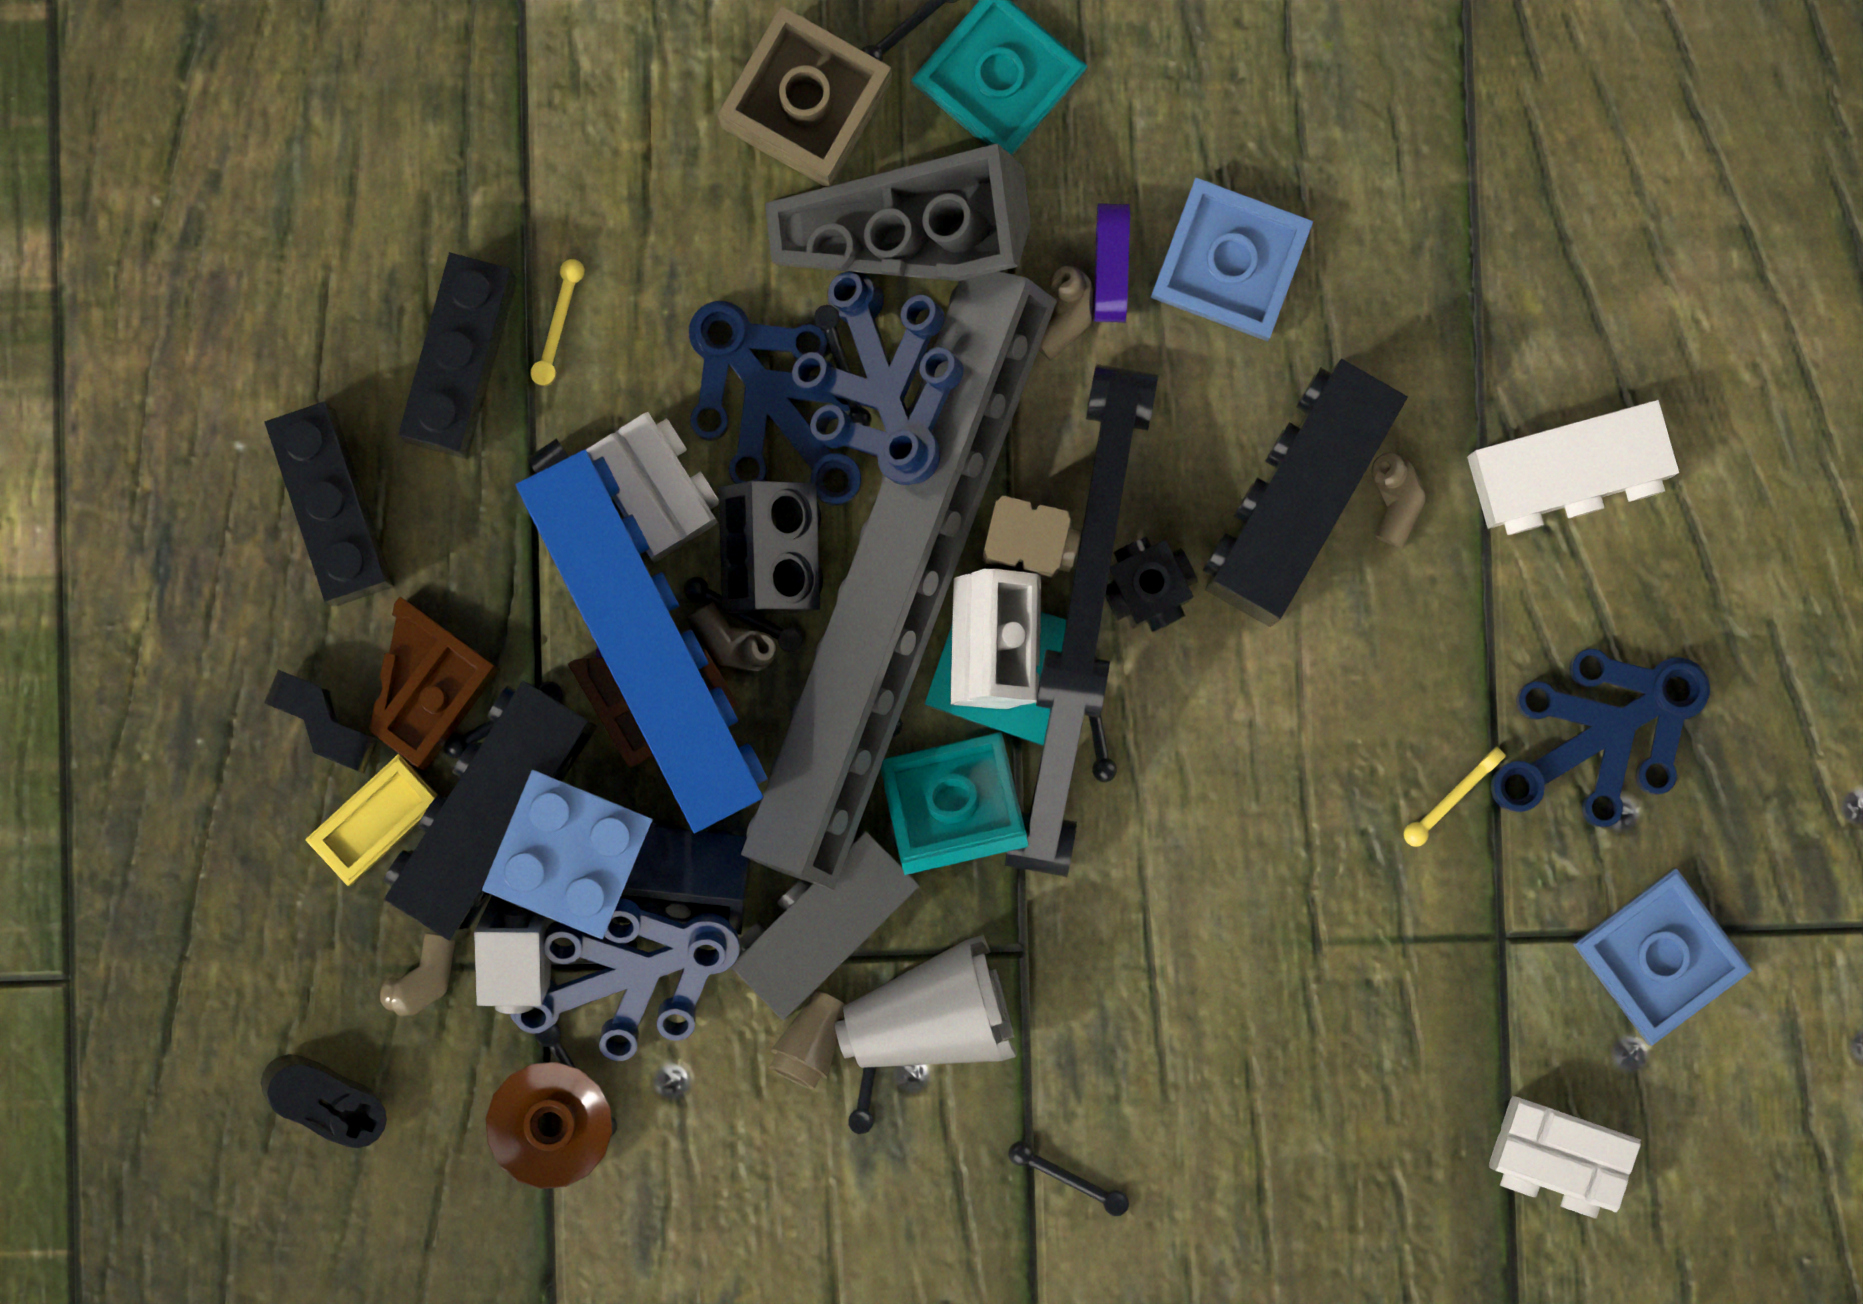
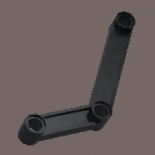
(1074, 679)

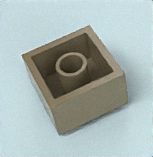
(805, 97)

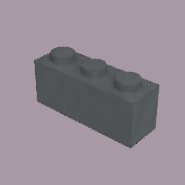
(821, 927)

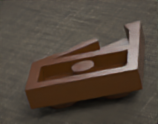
(426, 686)

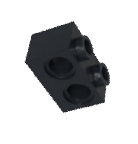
(755, 547)

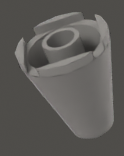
(932, 1014)

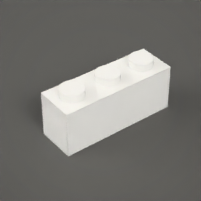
(1574, 467)

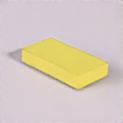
(373, 820)

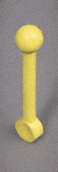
(543, 371)
(1417, 832)

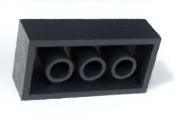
(1305, 493)
(447, 870)

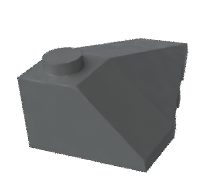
(918, 221)

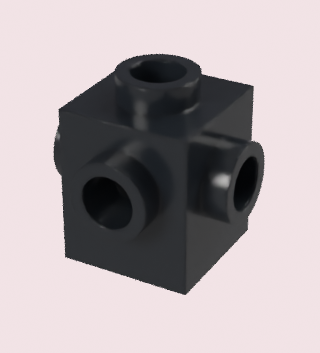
(1139, 607)

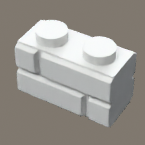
(655, 485)
(995, 639)
(1563, 1155)

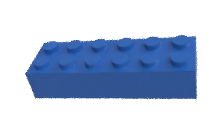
(640, 641)

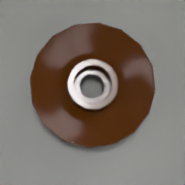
(516, 1132)

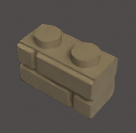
(1030, 539)

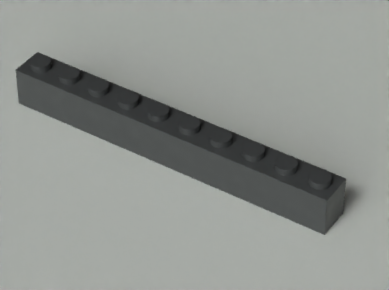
(896, 590)

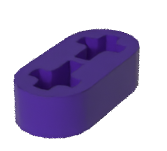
(1111, 262)

